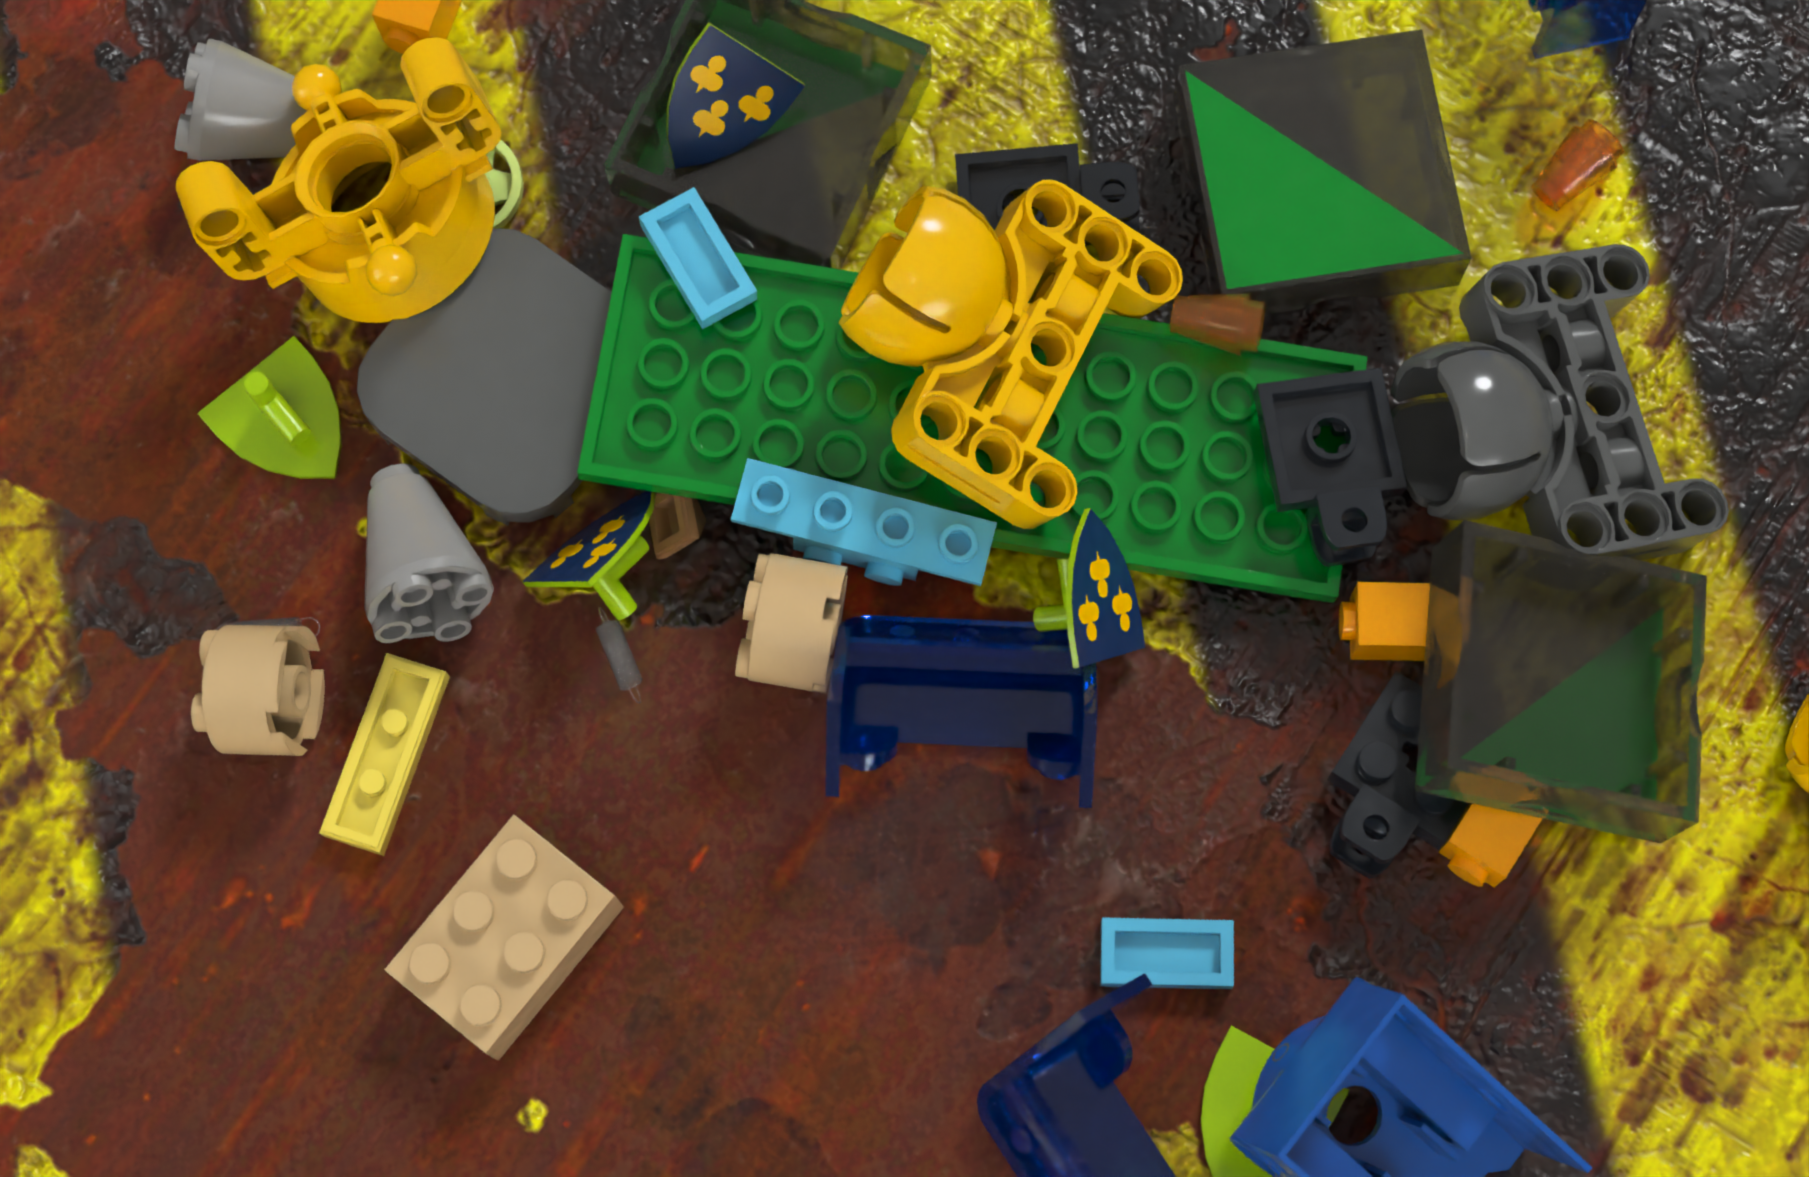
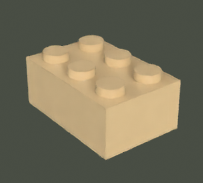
(505, 938)

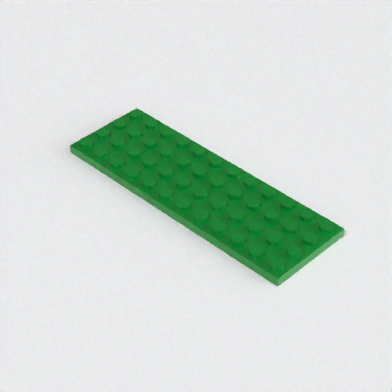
(1147, 424)

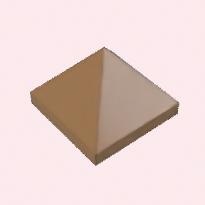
(675, 523)

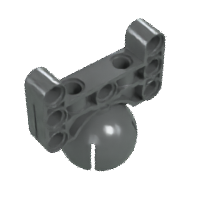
(1523, 416)

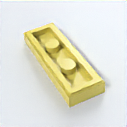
(385, 754)

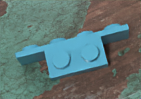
(863, 526)

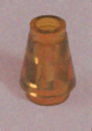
(1578, 163)
(1220, 320)

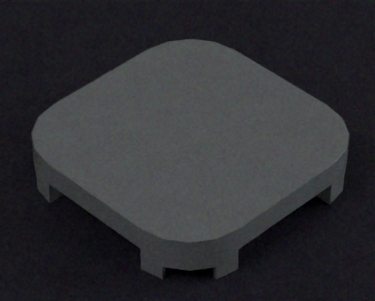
(495, 380)

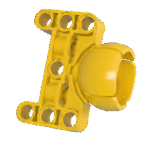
(960, 308)

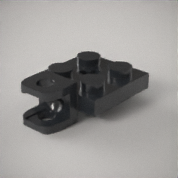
(998, 177)
(1339, 487)
(1384, 788)

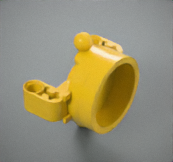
(401, 246)

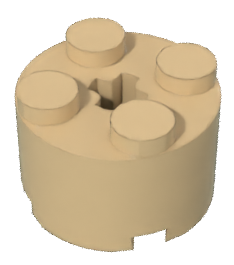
(792, 622)
(259, 689)

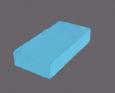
(698, 258)
(1168, 952)

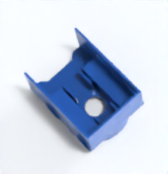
(1432, 1099)

